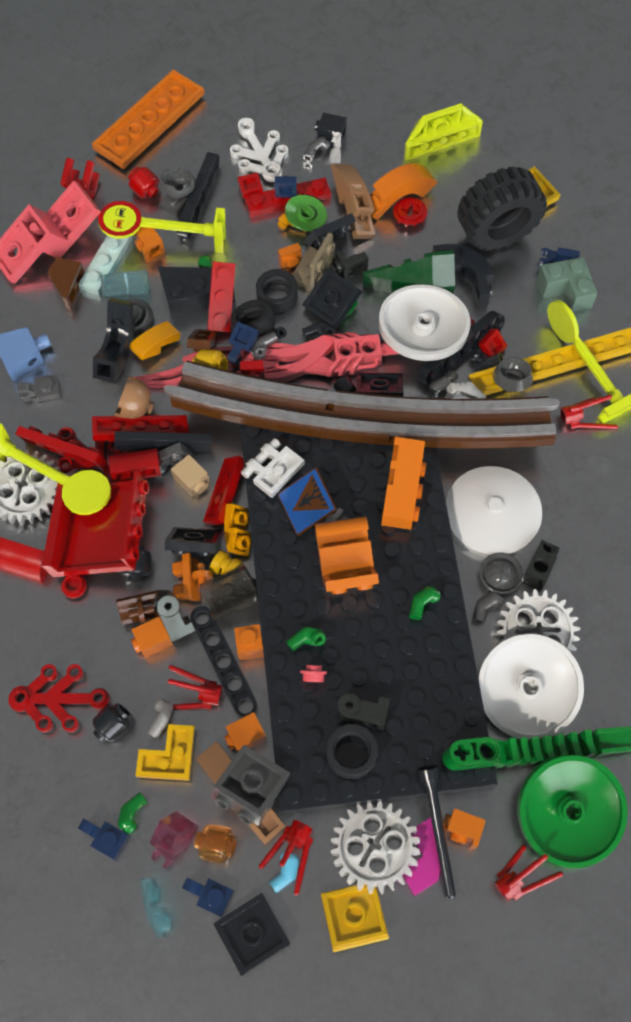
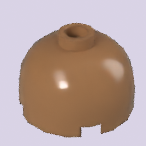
(134, 400)

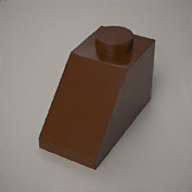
(65, 277)

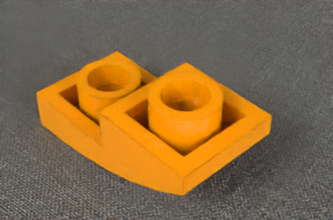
(152, 340)
(235, 529)

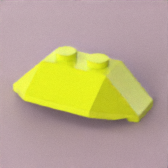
(442, 130)

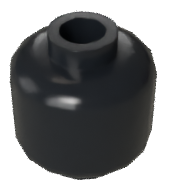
(142, 568)
(112, 723)

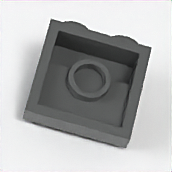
(249, 786)

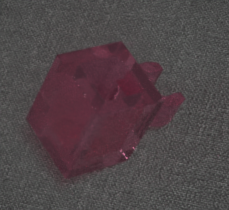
(172, 837)

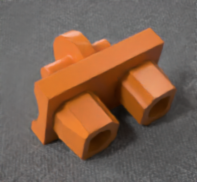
(193, 575)

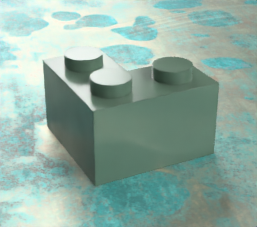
(568, 279)

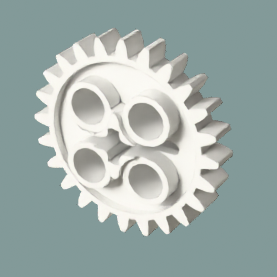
(25, 488)
(535, 608)
(396, 860)

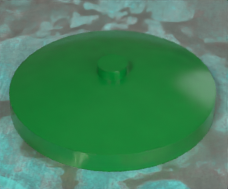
(572, 810)

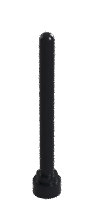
(429, 777)

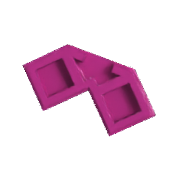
(428, 865)

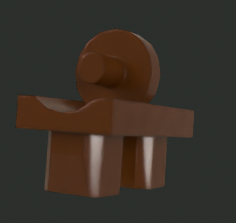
(137, 608)

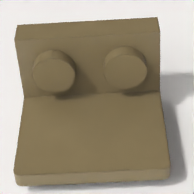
(315, 264)

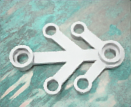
(268, 169)

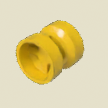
(222, 563)

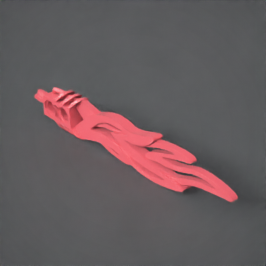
(310, 355)

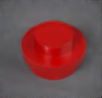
(74, 586)

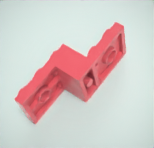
(46, 231)

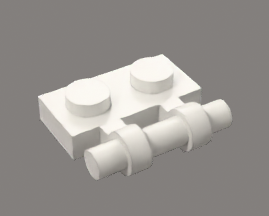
(277, 472)

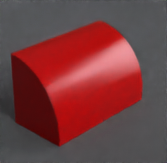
(144, 461)
(22, 560)

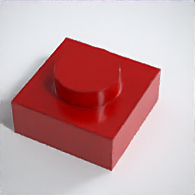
(249, 184)
(493, 343)
(253, 368)

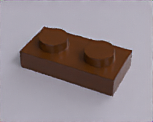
(201, 339)

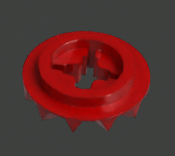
(404, 205)

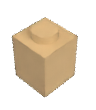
(190, 476)

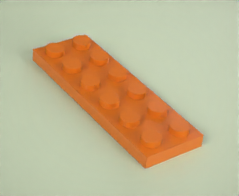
(148, 119)

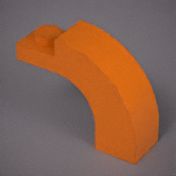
(399, 182)

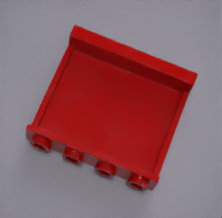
(97, 541)

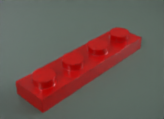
(266, 202)
(105, 426)
(67, 449)

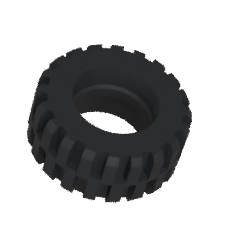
(501, 208)

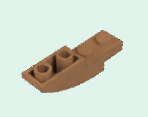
(356, 197)
(214, 762)

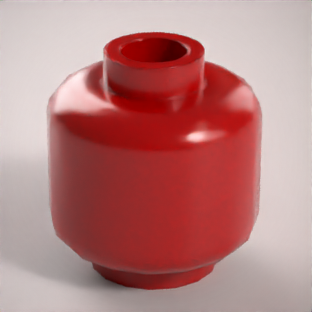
(143, 182)

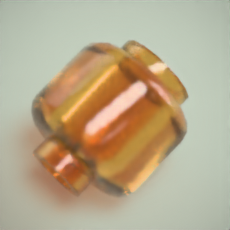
(215, 843)

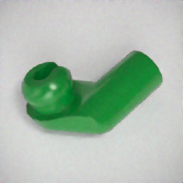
(306, 636)
(127, 813)

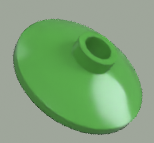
(305, 212)

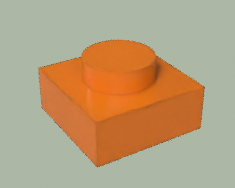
(289, 256)

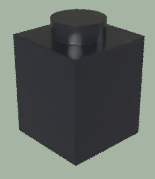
(332, 127)

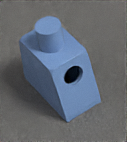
(21, 351)

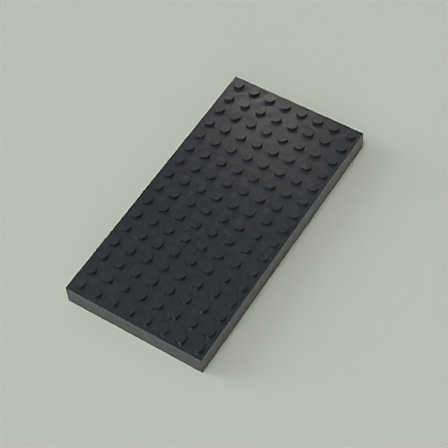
(370, 638)

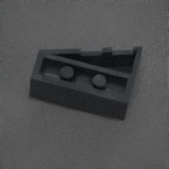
(186, 288)

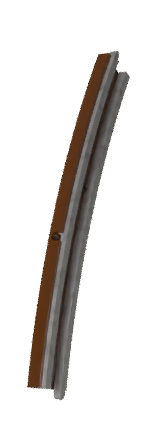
(361, 415)

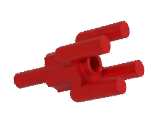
(89, 181)

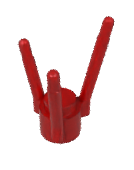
(573, 414)
(209, 690)
(296, 835)
(511, 883)

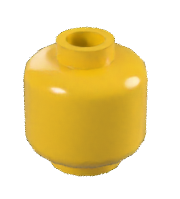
(211, 358)

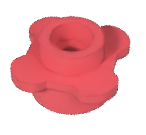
(313, 673)

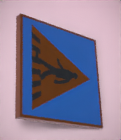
(307, 501)

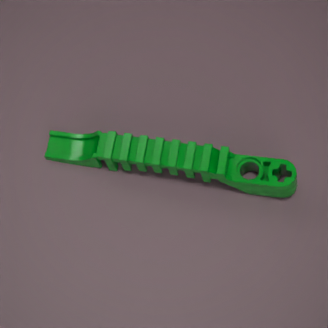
(536, 750)

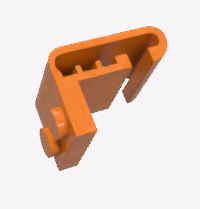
(345, 555)

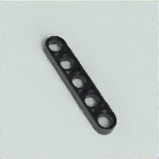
(199, 194)
(440, 370)
(214, 653)

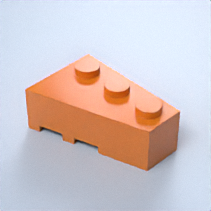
(404, 484)

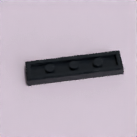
(149, 440)

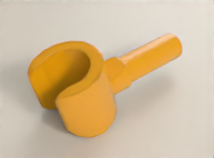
(283, 222)

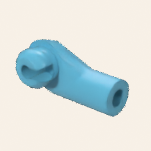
(287, 874)

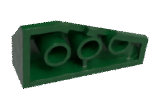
(433, 269)

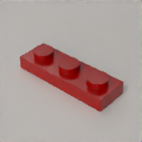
(221, 296)
(224, 490)

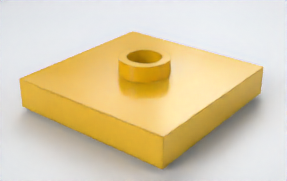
(353, 917)

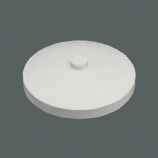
(424, 322)
(493, 511)
(530, 686)

